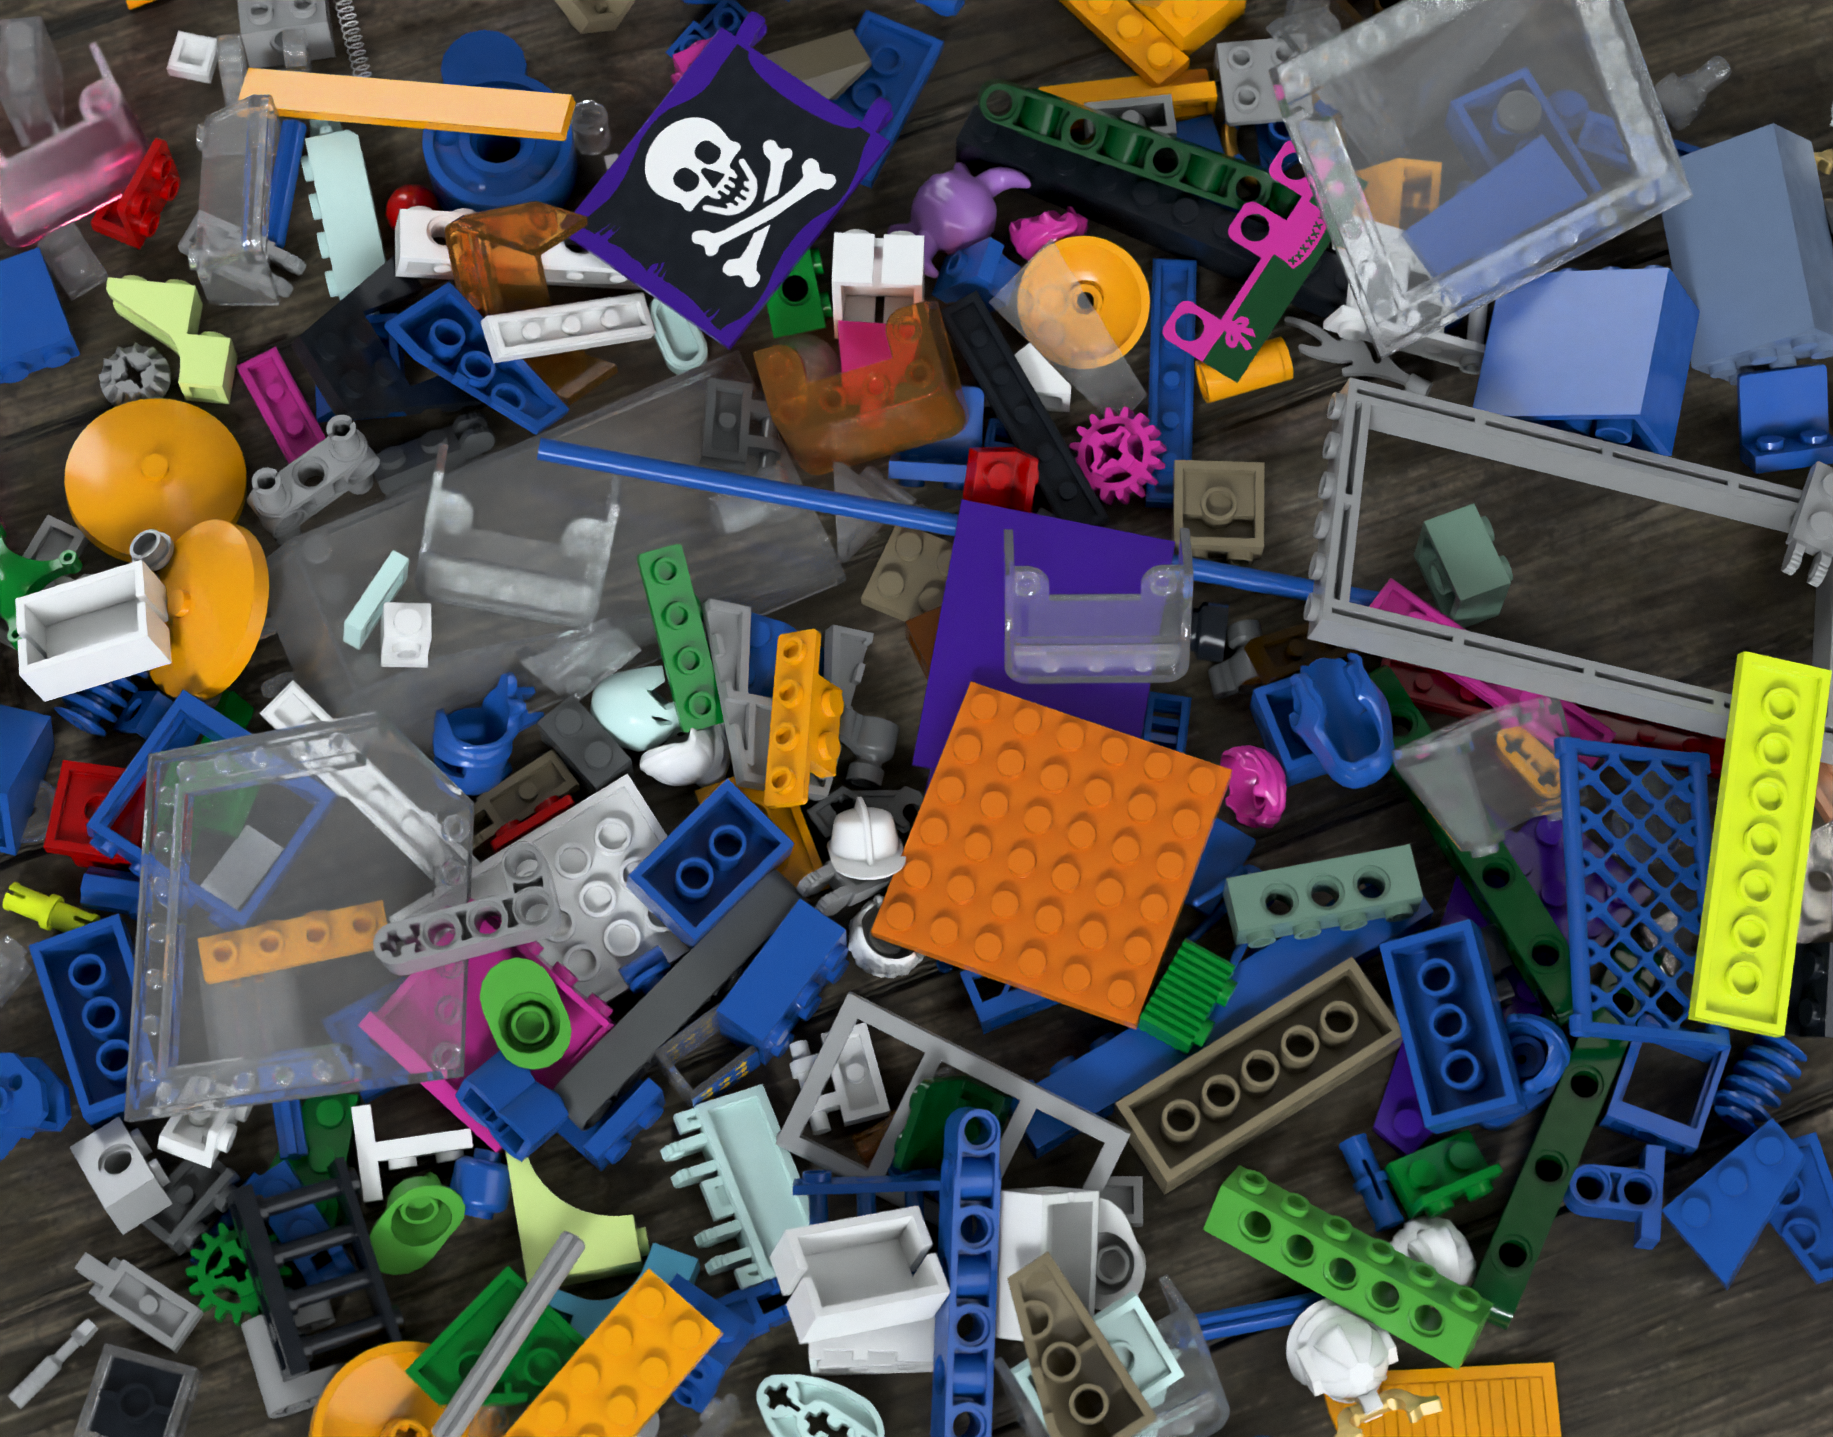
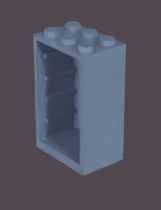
(1754, 253)

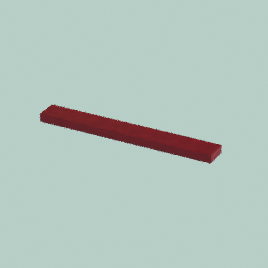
(1441, 694)

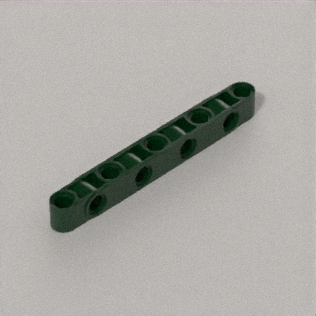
(1134, 146)
(1513, 909)
(1557, 1143)

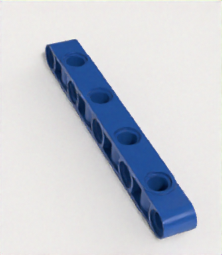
(967, 1187)

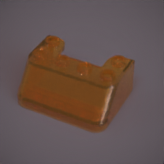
(871, 408)

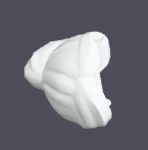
(689, 759)

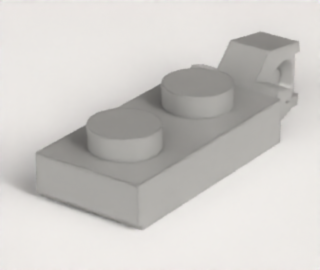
(141, 1300)

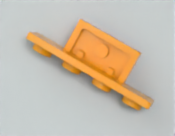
(802, 721)

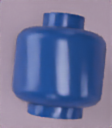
(482, 1183)

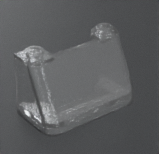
(1489, 771)

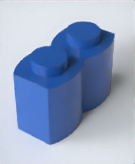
(512, 1105)

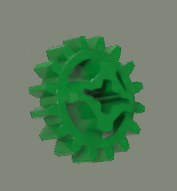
(221, 1279)

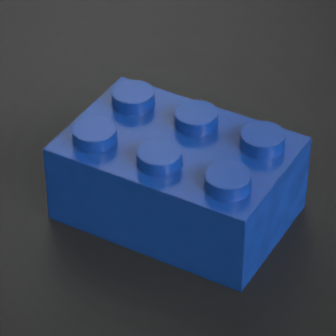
(709, 863)
(784, 982)

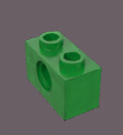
(805, 315)

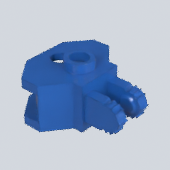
(27, 1102)

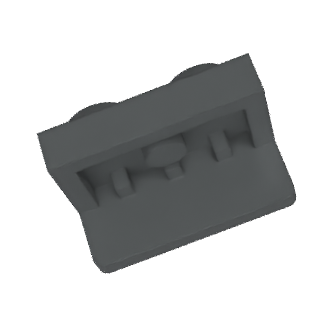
(196, 1198)

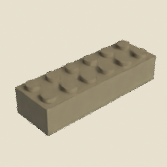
(1258, 1075)

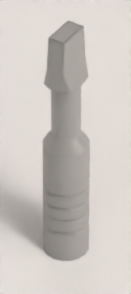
(51, 1365)

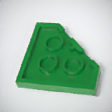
(456, 1350)

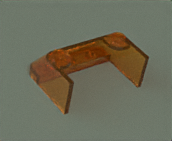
(502, 271)

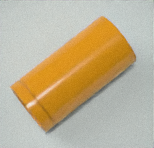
(1267, 368)

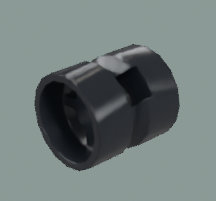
(1209, 631)

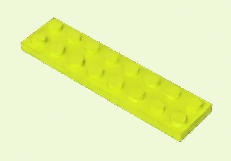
(1760, 845)

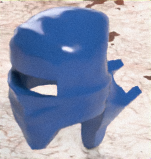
(477, 741)

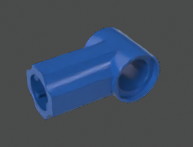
(110, 891)

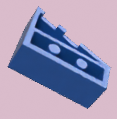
(1736, 1199)

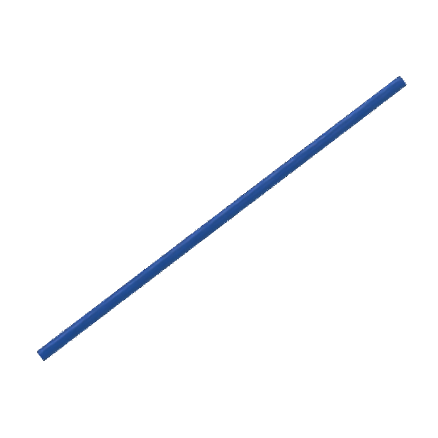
(875, 510)

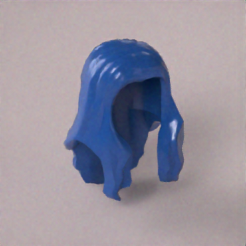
(1343, 720)

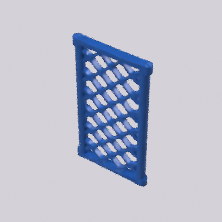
(1698, 766)

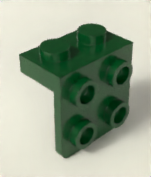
(931, 1103)

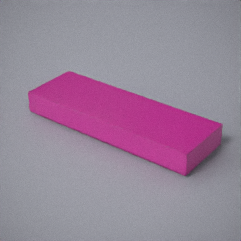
(281, 403)

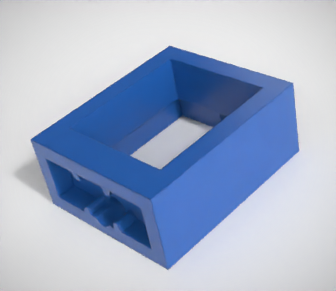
(1654, 1128)

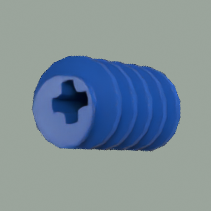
(93, 704)
(1756, 1080)

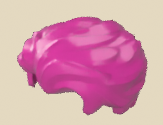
(1034, 232)
(1255, 786)

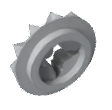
(155, 378)

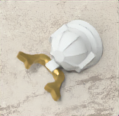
(1348, 1362)

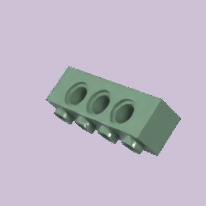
(1388, 869)

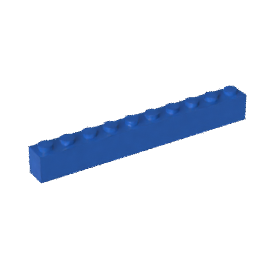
(1267, 976)

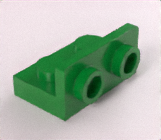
(1440, 1174)

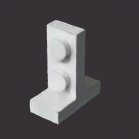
(399, 1152)

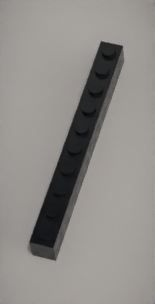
(1139, 208)

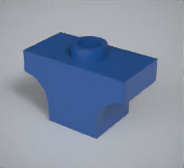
(972, 269)

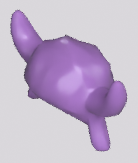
(957, 209)

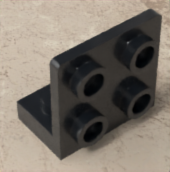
(1811, 992)

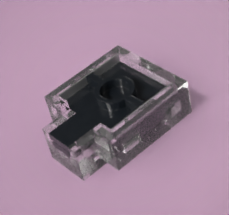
(138, 1396)

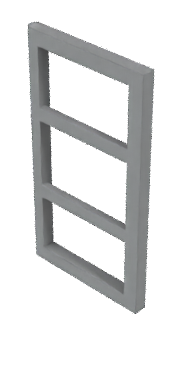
(936, 1050)

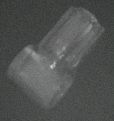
(733, 513)

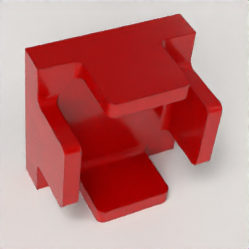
(76, 799)

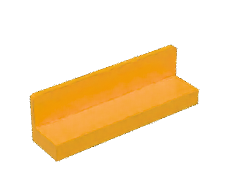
(1191, 93)

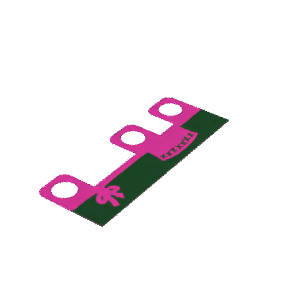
(1285, 262)

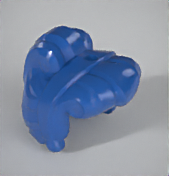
(1544, 1047)

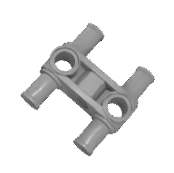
(342, 460)

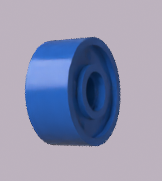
(463, 168)

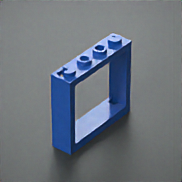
(184, 710)

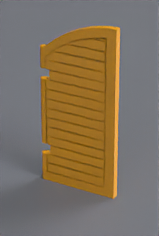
(1475, 1402)

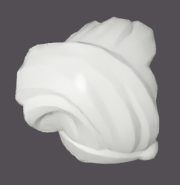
(1438, 1245)

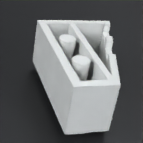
(877, 1351)

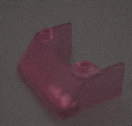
(74, 168)

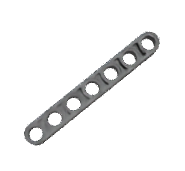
(676, 1001)

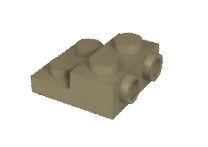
(1221, 508)

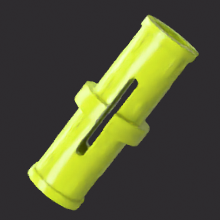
(46, 910)

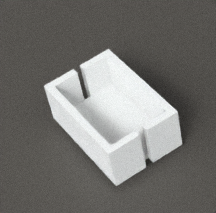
(873, 268)
(93, 630)
(1043, 1221)
(859, 1274)

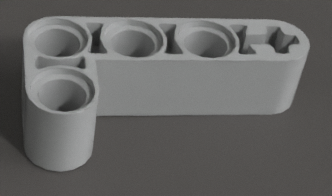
(468, 917)

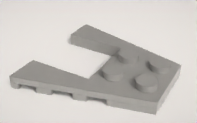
(749, 715)

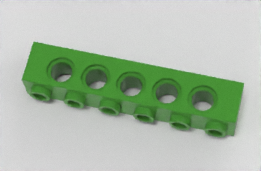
(1357, 1288)

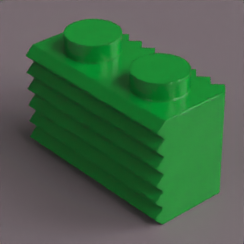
(1187, 997)

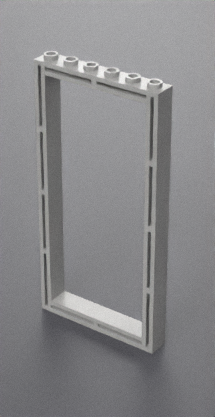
(1551, 451)

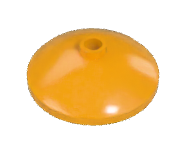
(1114, 282)

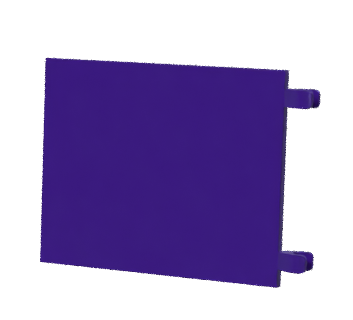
(971, 617)

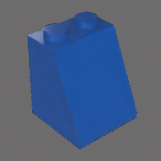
(24, 760)

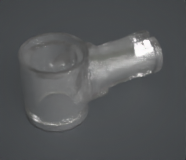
(1684, 96)

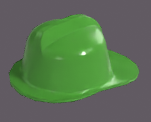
(525, 1013)
(415, 1223)

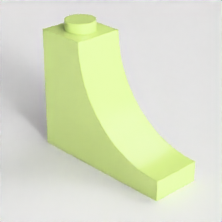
(611, 1242)

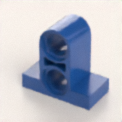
(1612, 1202)

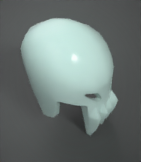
(633, 709)

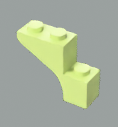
(173, 317)

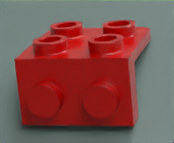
(139, 209)

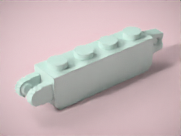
(344, 205)

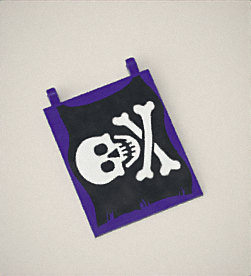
(728, 184)

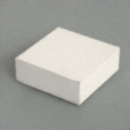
(193, 57)

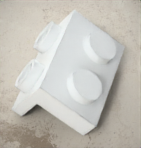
(202, 1135)

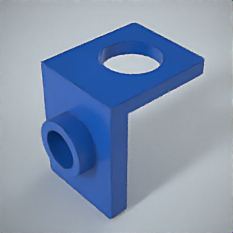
(152, 710)

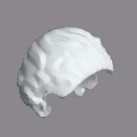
(876, 955)

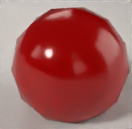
(407, 197)

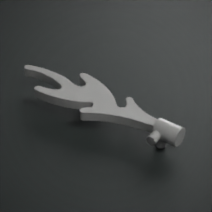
(1359, 355)

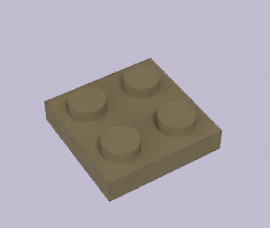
(909, 574)

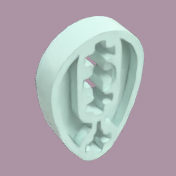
(812, 1398)

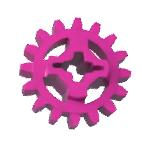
(1107, 471)

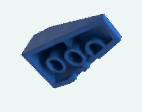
(449, 340)

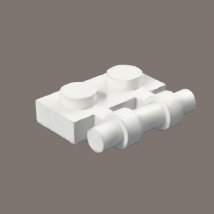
(855, 1079)

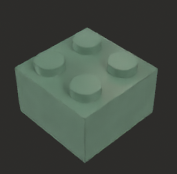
(1463, 566)

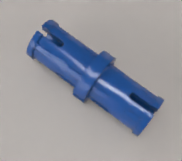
(1371, 1182)

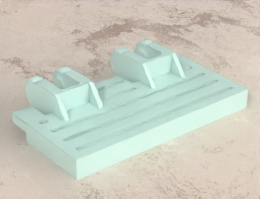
(750, 1184)

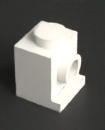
(405, 634)

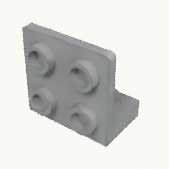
(1246, 79)

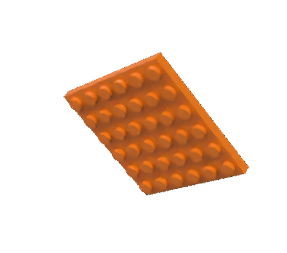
(1052, 854)

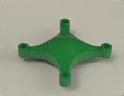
(27, 576)

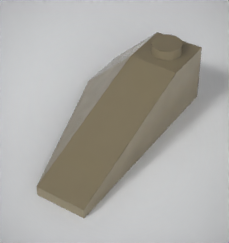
(825, 63)
(1072, 1364)

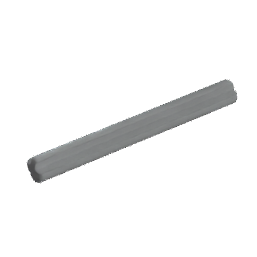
(509, 1336)

